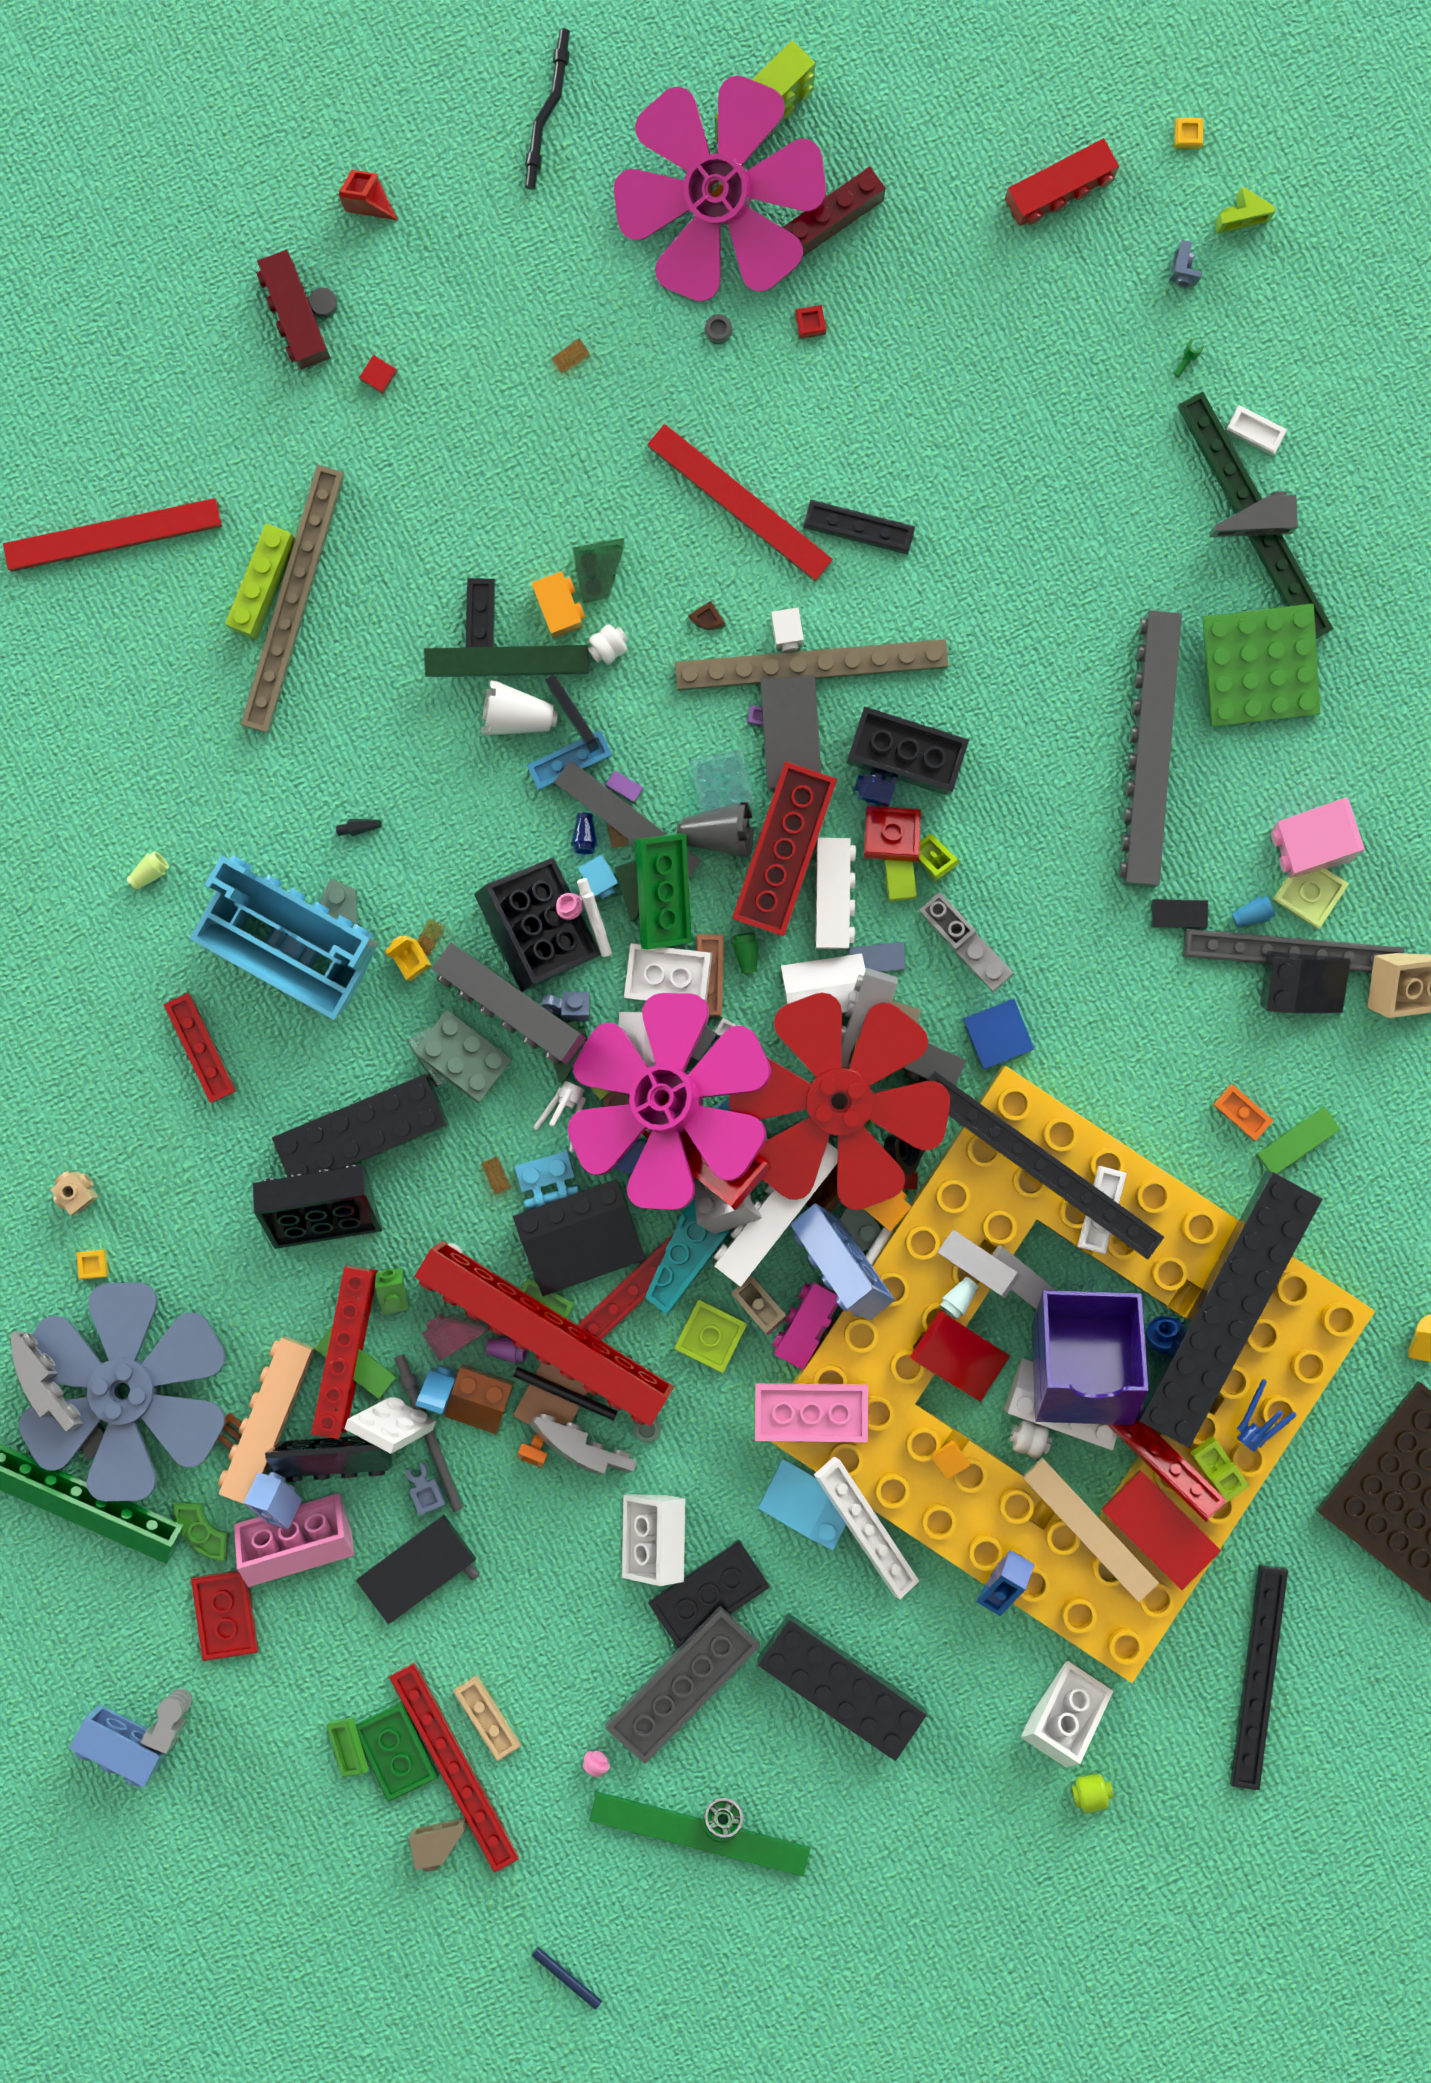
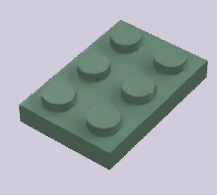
(462, 1056)

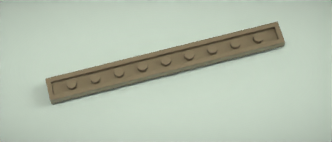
(292, 599)
(821, 663)

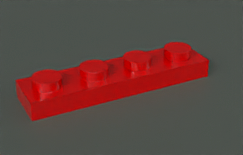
(200, 1047)

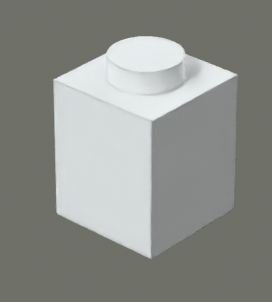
(787, 629)

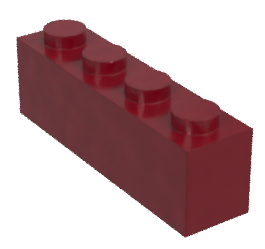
(838, 210)
(293, 308)

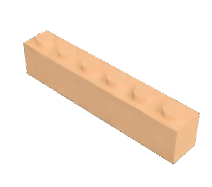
(268, 1416)

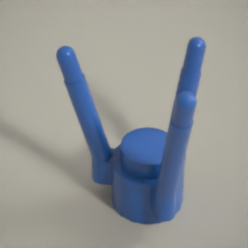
(1254, 1436)

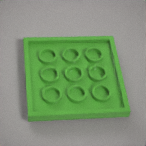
(1261, 664)

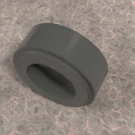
(323, 302)
(718, 329)

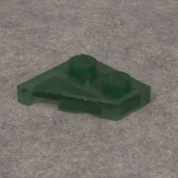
(597, 568)

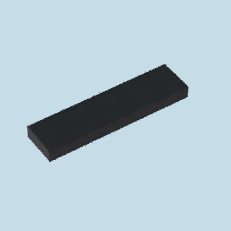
(859, 527)

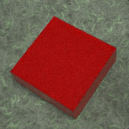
(810, 321)
(378, 374)

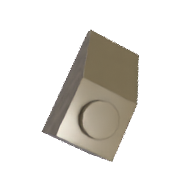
(434, 1842)

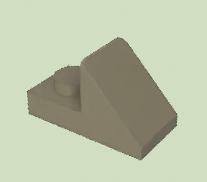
(759, 1305)

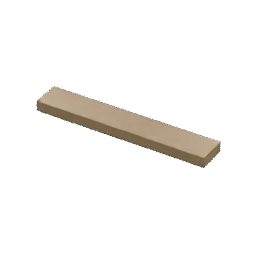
(1090, 1530)

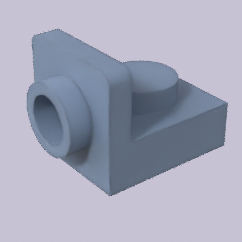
(1181, 266)

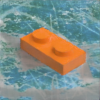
(1243, 1112)

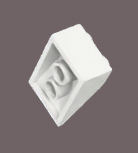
(1067, 1715)

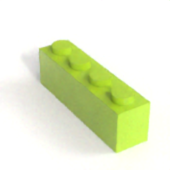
(260, 582)

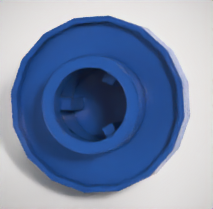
(1162, 1333)

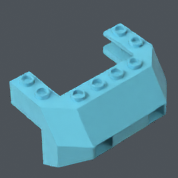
(293, 943)

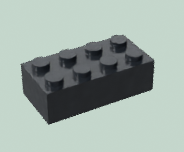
(907, 751)

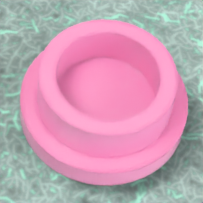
(569, 906)
(595, 1763)

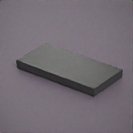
(790, 724)

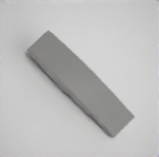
(1029, 1284)

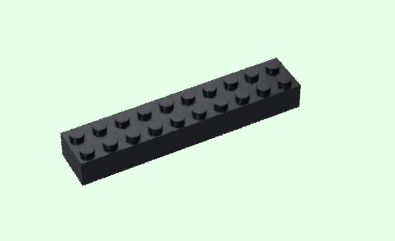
(1228, 1308)

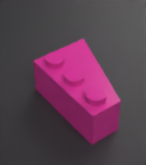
(806, 1324)

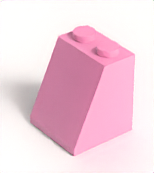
(1317, 839)

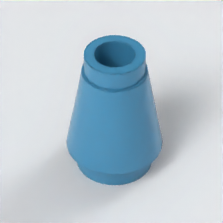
(1254, 912)

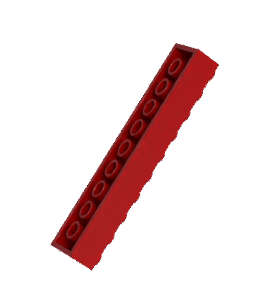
(544, 1332)

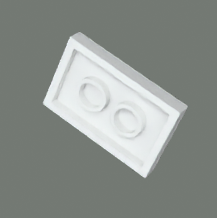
(666, 972)
(390, 1424)

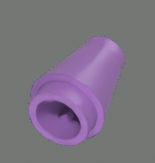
(505, 1349)

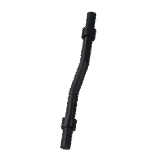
(560, 59)

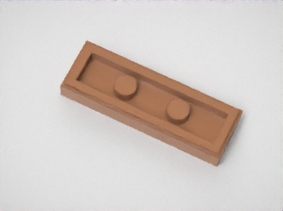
(715, 945)

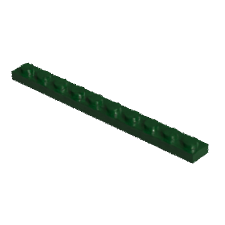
(1241, 494)

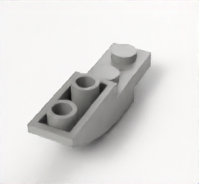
(966, 942)
(34, 1374)
(570, 1444)

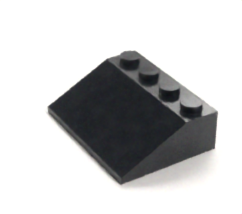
(528, 928)
(316, 1206)
(579, 1237)
(327, 1456)

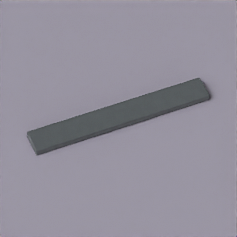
(1255, 947)

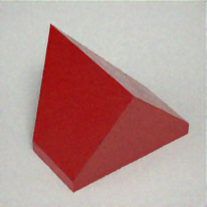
(365, 195)

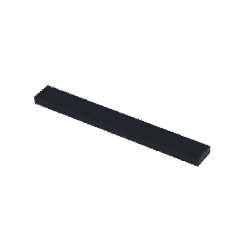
(1259, 1677)

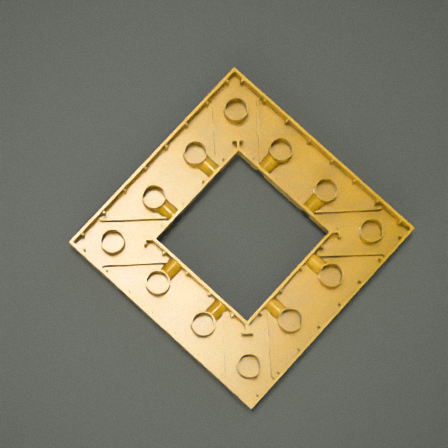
(989, 1505)

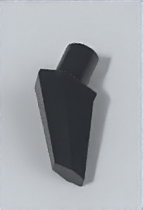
(357, 826)

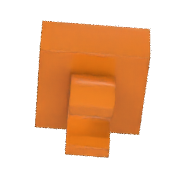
(533, 1454)

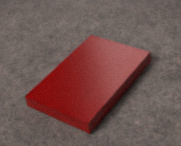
(224, 1615)

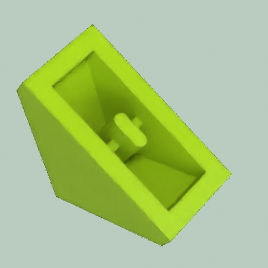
(936, 858)

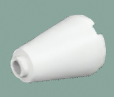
(515, 712)

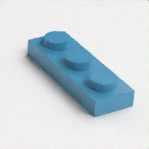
(548, 768)

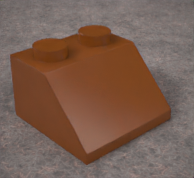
(479, 1398)

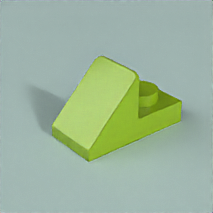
(1250, 212)

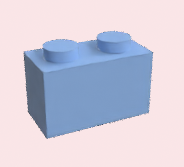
(273, 1500)

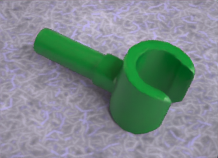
(1190, 354)

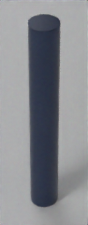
(568, 1979)

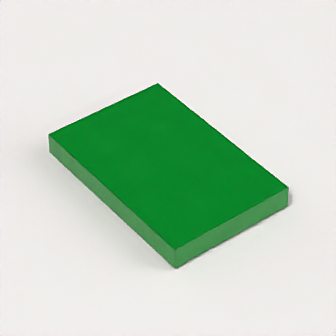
(395, 1751)

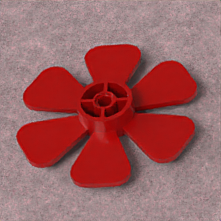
(910, 1112)

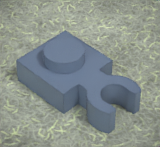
(426, 1492)

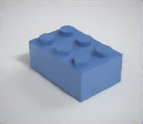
(117, 1746)

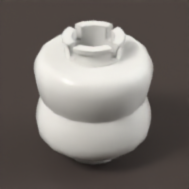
(608, 644)
(1030, 1439)

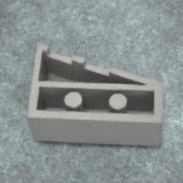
(717, 1215)

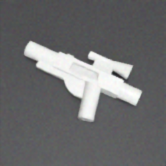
(594, 916)

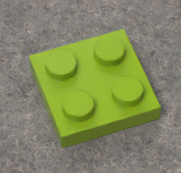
(710, 1335)

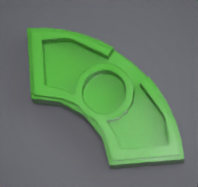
(199, 1532)

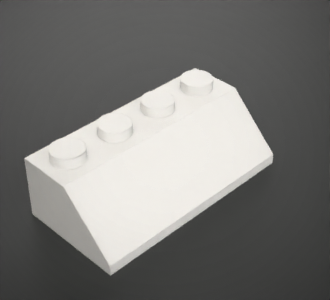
(1022, 1404)

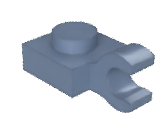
(572, 1006)

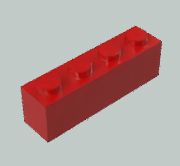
(1062, 182)

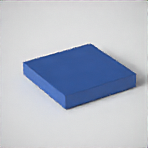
(998, 1034)

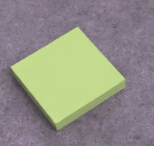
(1311, 896)

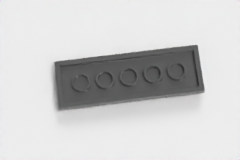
(682, 1685)

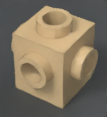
(73, 1192)

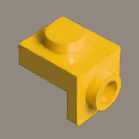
(408, 957)

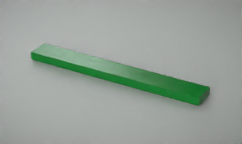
(689, 1832)

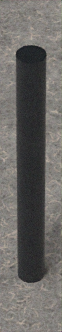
(565, 1393)

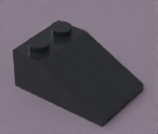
(1304, 983)

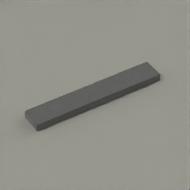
(611, 807)

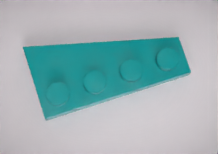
(684, 1260)

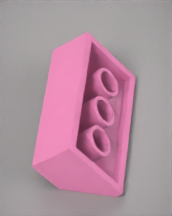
(315, 1538)

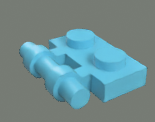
(543, 1172)

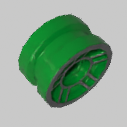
(734, 1820)

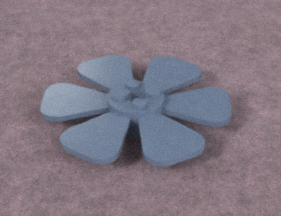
(182, 1425)

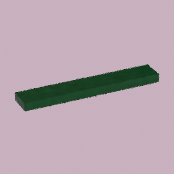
(506, 661)

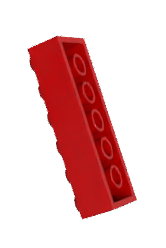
(784, 848)

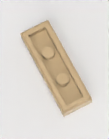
(487, 1717)

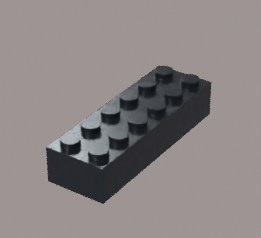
(362, 1129)
(841, 1686)

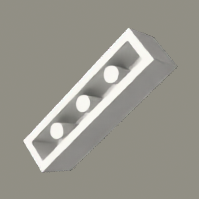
(833, 893)

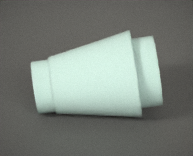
(959, 1298)

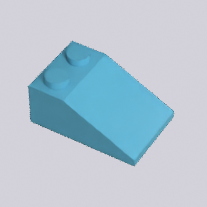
(802, 1504)

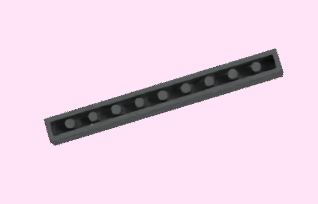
(1151, 749)

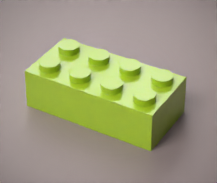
(789, 74)

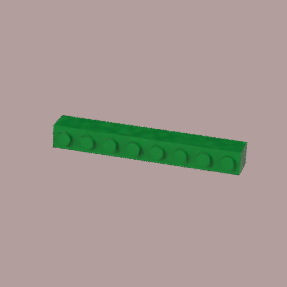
(71, 1500)

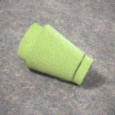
(149, 869)

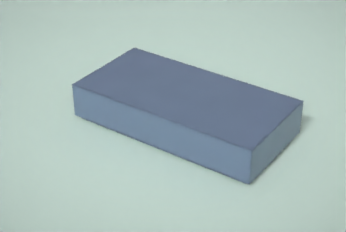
(882, 956)

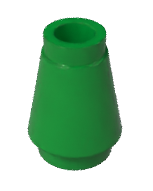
(746, 951)

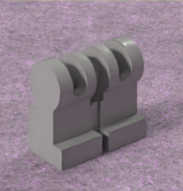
(168, 1728)

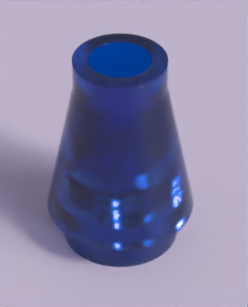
(584, 834)

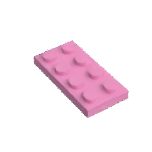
(811, 1412)

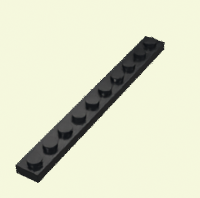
(1050, 1171)

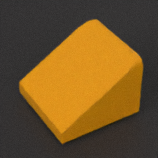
(950, 1459)

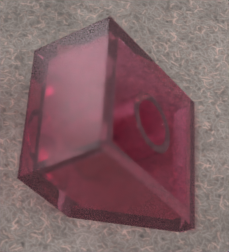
(451, 1333)

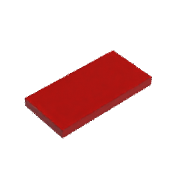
(959, 1356)
(1160, 1529)

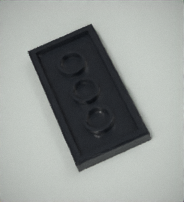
(416, 1569)
(722, 1581)

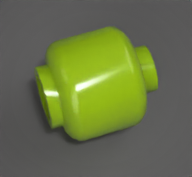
(1092, 1793)

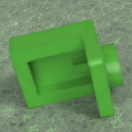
(391, 1291)

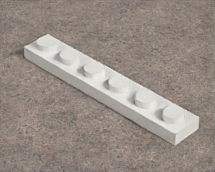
(866, 1527)

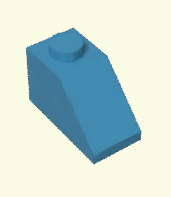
(437, 1389)

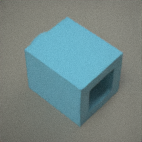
(599, 877)

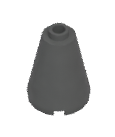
(721, 830)

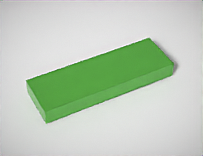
(1298, 1141)
(368, 1371)

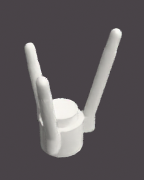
(566, 1096)

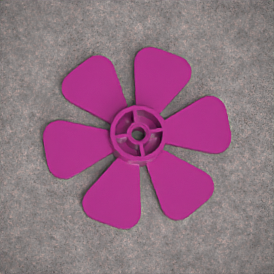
(787, 178)
(723, 1137)

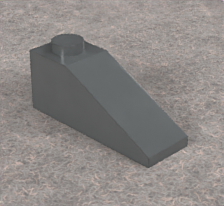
(1268, 516)

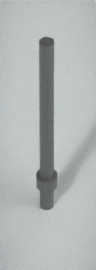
(409, 1382)

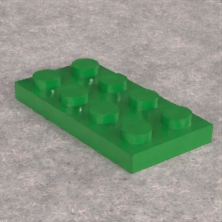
(663, 891)

